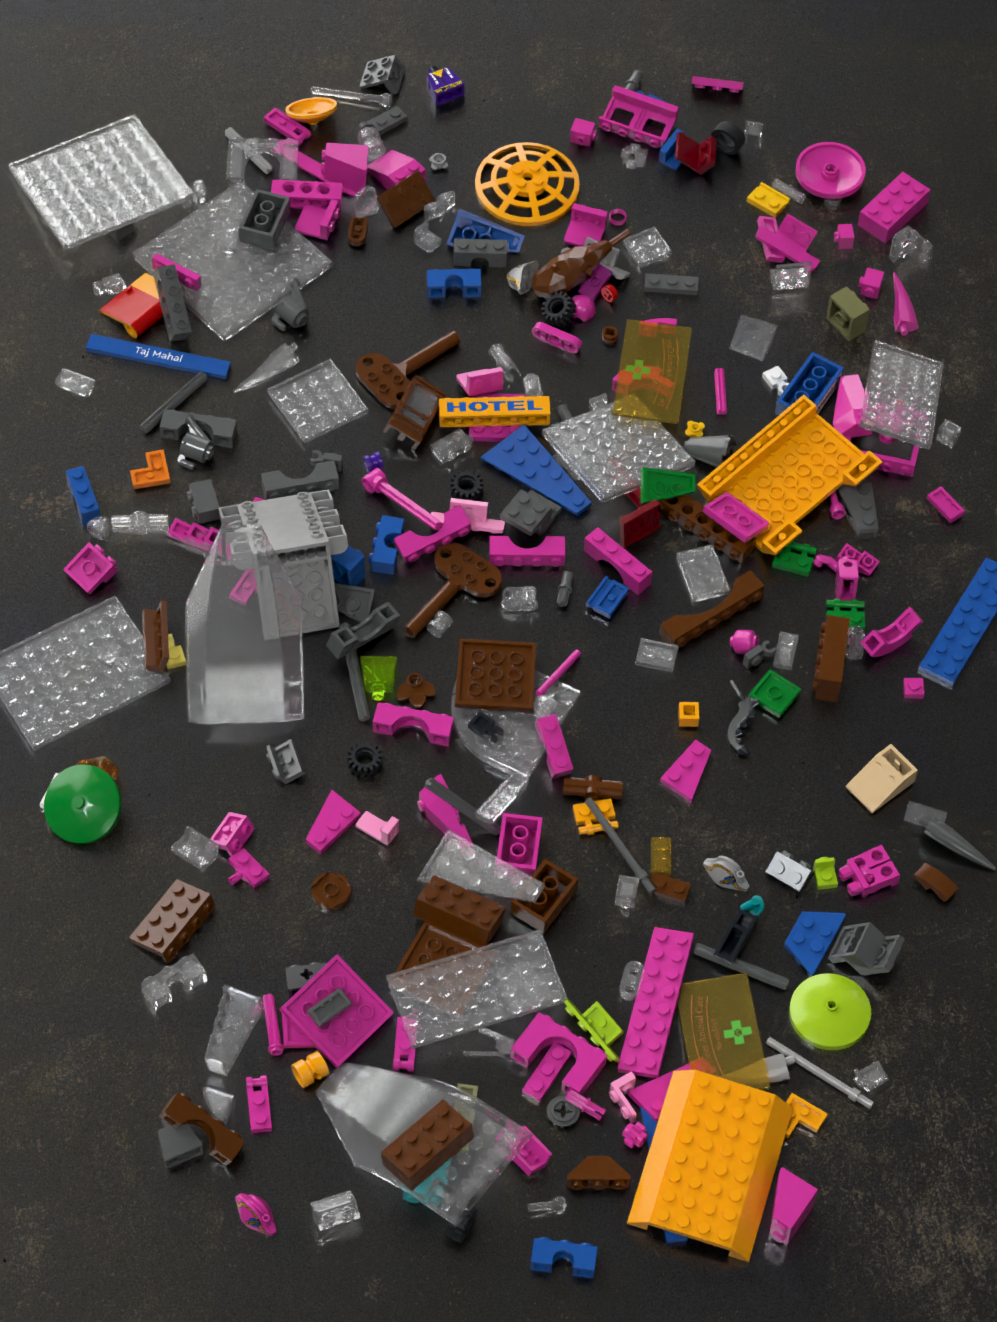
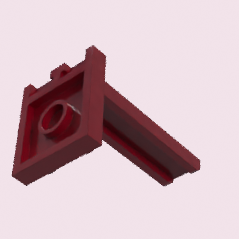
(640, 522)

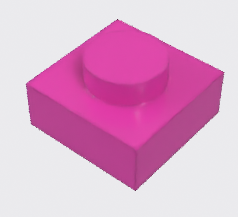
(913, 688)

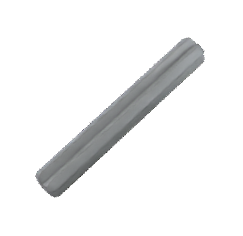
(258, 159)

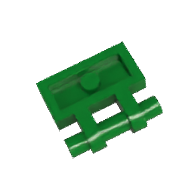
(795, 562)
(856, 617)

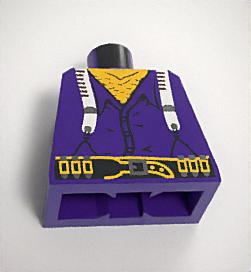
(444, 85)

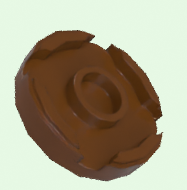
(331, 890)

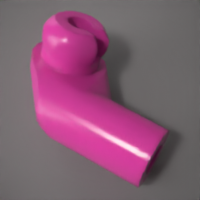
(828, 560)

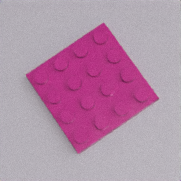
(348, 1029)

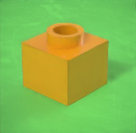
(688, 714)

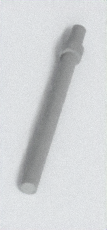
(853, 1094)

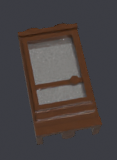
(415, 410)

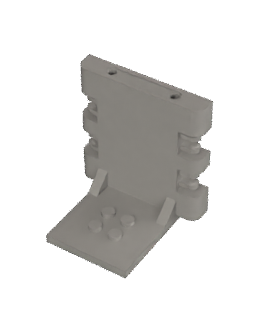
(304, 536)

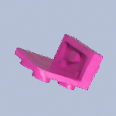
(318, 221)
(585, 223)
(481, 381)

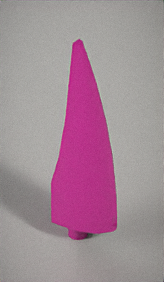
(904, 313)

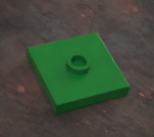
(775, 693)

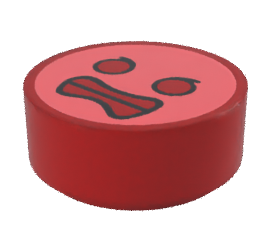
(609, 293)

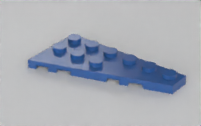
(534, 467)

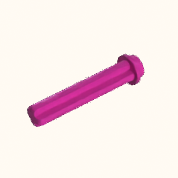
(275, 1046)

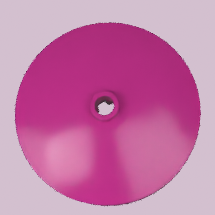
(830, 170)

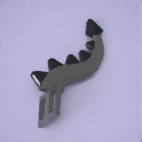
(740, 720)

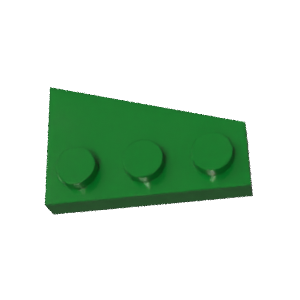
(665, 484)

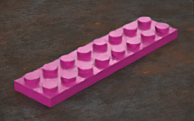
(656, 1003)

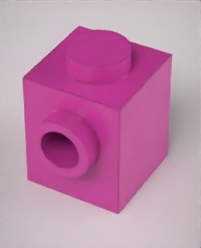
(583, 132)
(871, 283)

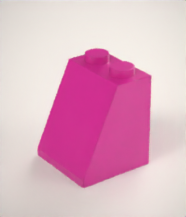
(345, 165)
(791, 1205)

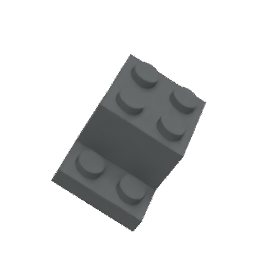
(530, 512)
(866, 949)

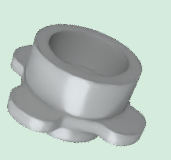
(438, 161)

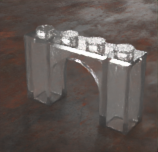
(242, 150)

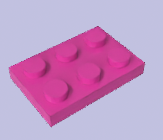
(736, 517)

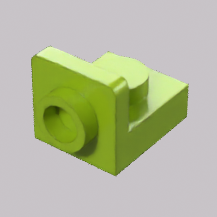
(825, 873)

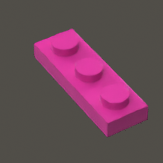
(717, 84)
(771, 224)
(187, 277)
(546, 1072)

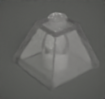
(753, 337)

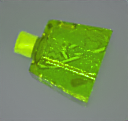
(378, 675)

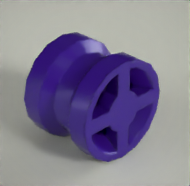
(373, 461)

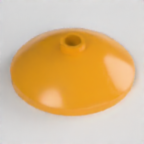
(311, 109)

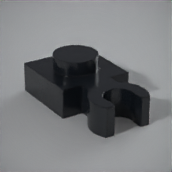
(484, 725)

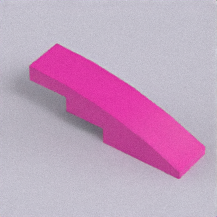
(193, 534)

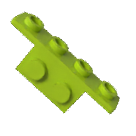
(600, 1025)

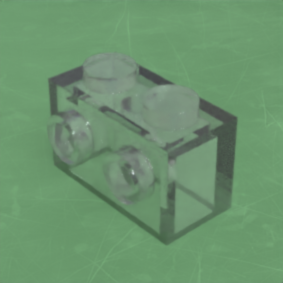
(335, 1210)

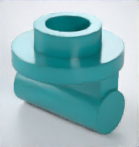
(754, 905)

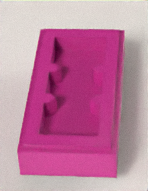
(945, 504)

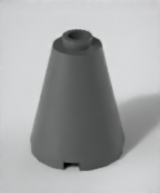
(711, 449)

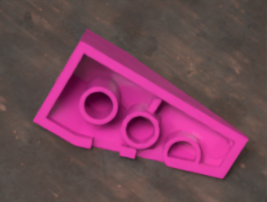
(849, 407)
(441, 812)

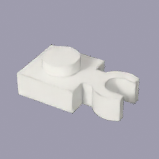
(776, 379)

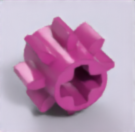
(634, 1135)

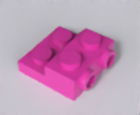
(91, 567)

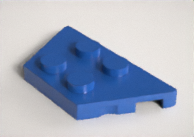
(813, 937)

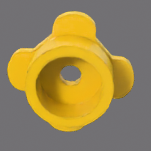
(694, 429)

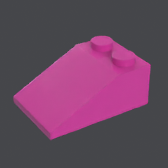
(393, 168)

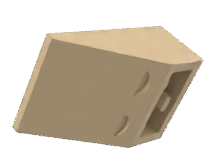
(882, 778)

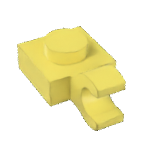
(176, 654)

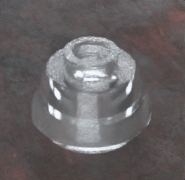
(99, 528)
(545, 706)

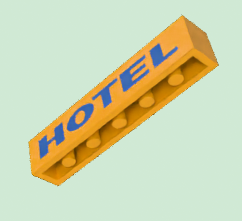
(494, 411)

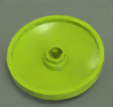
(830, 1011)

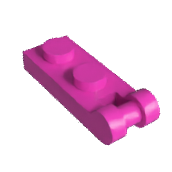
(286, 125)
(403, 1050)
(259, 1105)

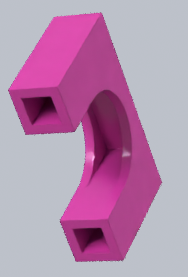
(543, 1033)

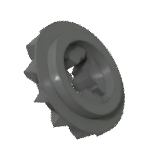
(555, 1107)

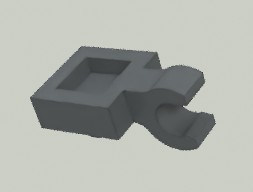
(338, 459)
(755, 655)

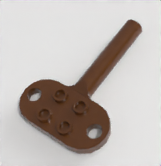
(390, 380)
(464, 572)

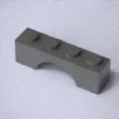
(219, 429)
(278, 485)
(377, 623)

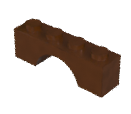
(223, 1142)

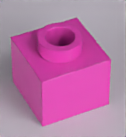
(844, 236)

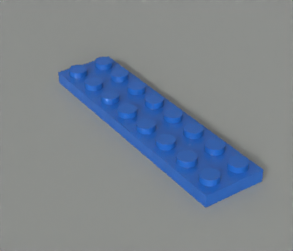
(964, 627)

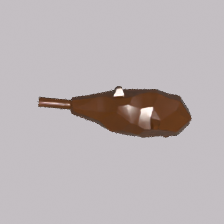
(572, 266)

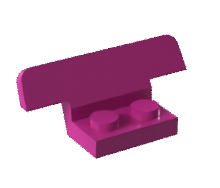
(790, 240)

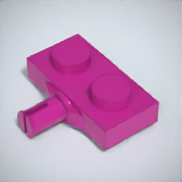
(247, 869)

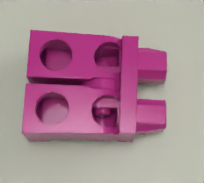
(869, 872)

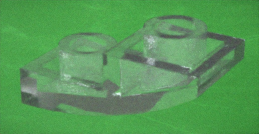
(444, 203)

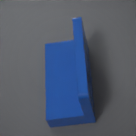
(667, 152)

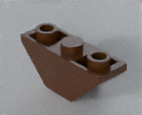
(598, 1173)

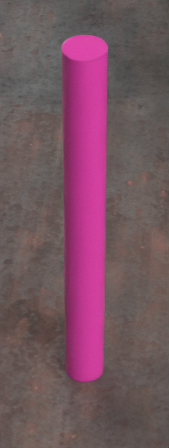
(558, 673)

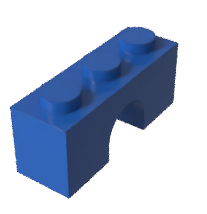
(467, 279)
(83, 494)
(385, 558)
(547, 1251)

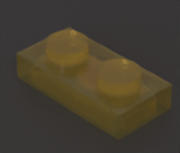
(661, 855)

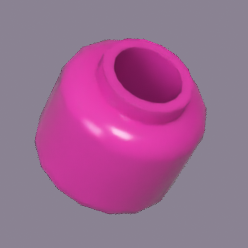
(744, 641)

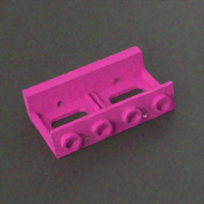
(643, 109)

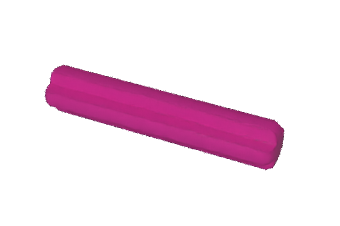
(720, 390)

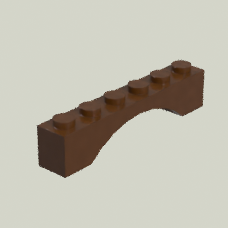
(682, 628)

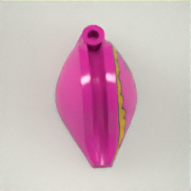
(256, 1213)

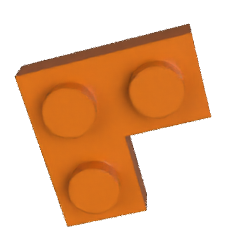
(155, 474)

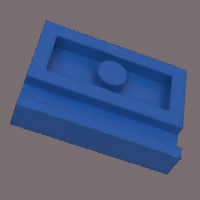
(607, 597)

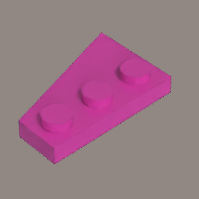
(687, 770)
(331, 822)

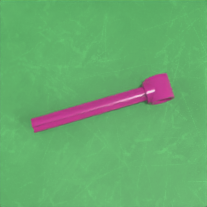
(377, 482)

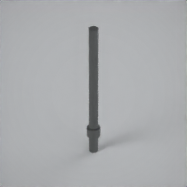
(639, 873)

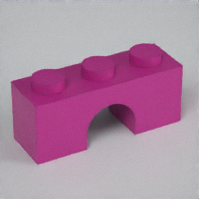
(556, 750)

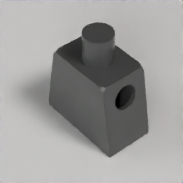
(178, 1144)

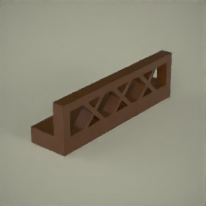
(155, 638)

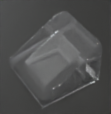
(753, 128)

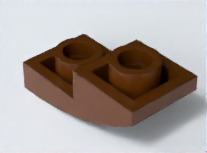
(932, 878)

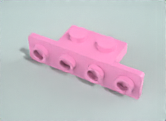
(477, 515)

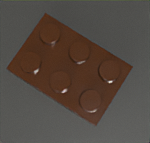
(405, 199)

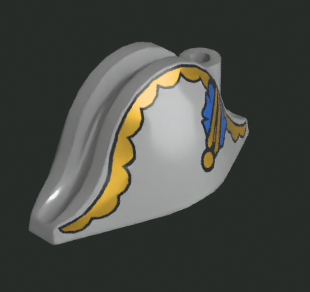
(521, 276)
(726, 873)

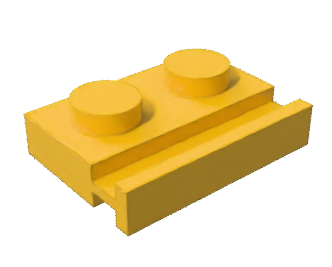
(768, 200)

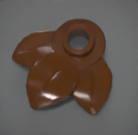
(415, 692)

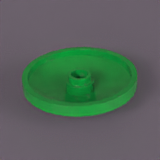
(82, 804)

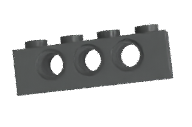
(172, 303)

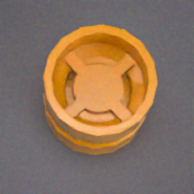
(308, 1070)

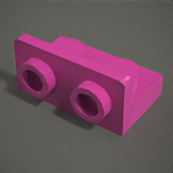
(233, 832)

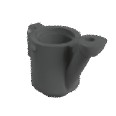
(291, 309)
(195, 445)

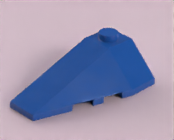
(475, 227)

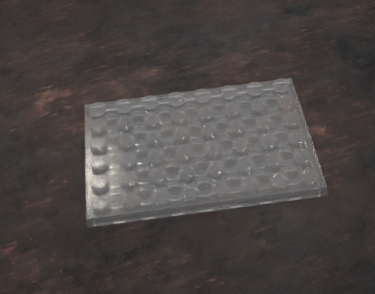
(58, 685)

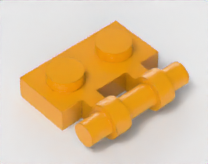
(584, 816)

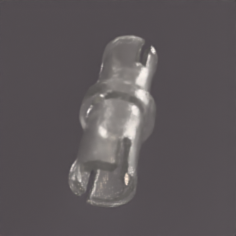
(788, 190)

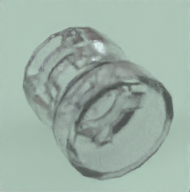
(439, 624)

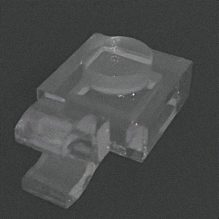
(111, 284)

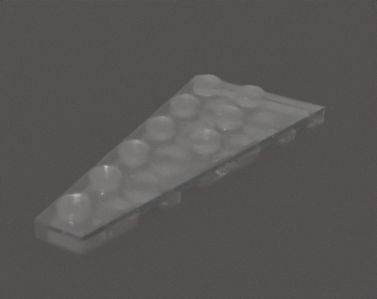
(478, 870)

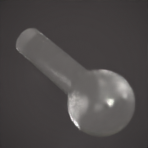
(557, 1204)

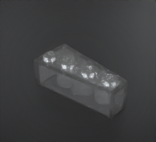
(232, 1027)

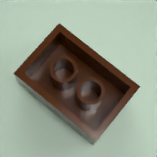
(558, 891)

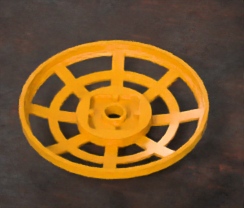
(524, 188)

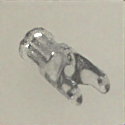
(502, 359)

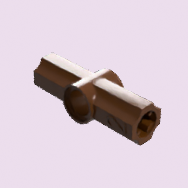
(592, 787)

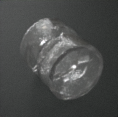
(372, 138)
(200, 194)

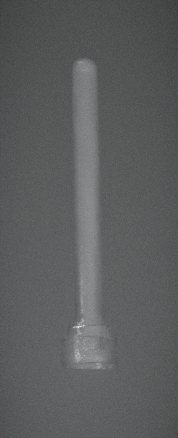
(384, 99)

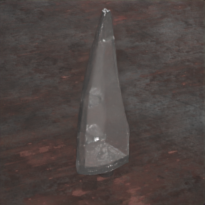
(275, 364)

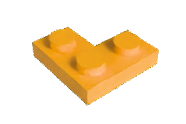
(805, 1114)

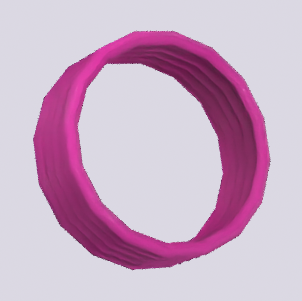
(617, 222)

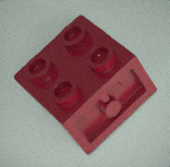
(695, 155)

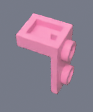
(377, 828)
(616, 1092)

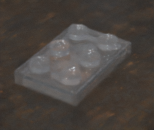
(703, 573)

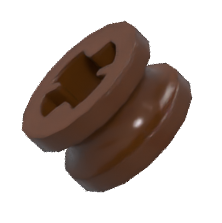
(608, 338)

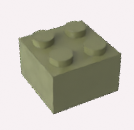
(847, 313)

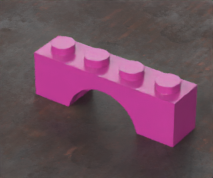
(412, 545)
(548, 553)
(632, 571)
(391, 718)

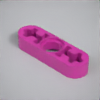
(548, 334)

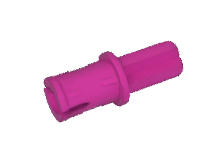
(584, 1104)

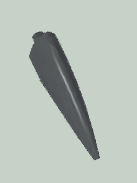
(952, 840)

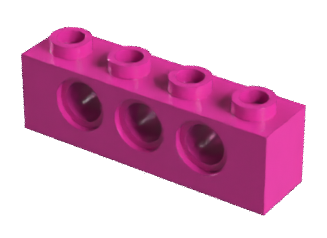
(309, 192)

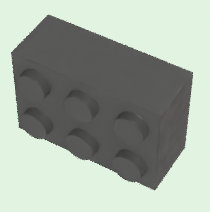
(264, 219)

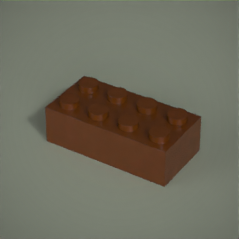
(830, 658)
(459, 911)
(427, 1145)

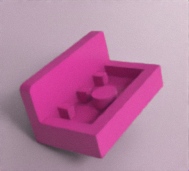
(532, 1156)

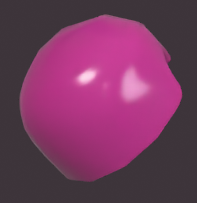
(585, 307)

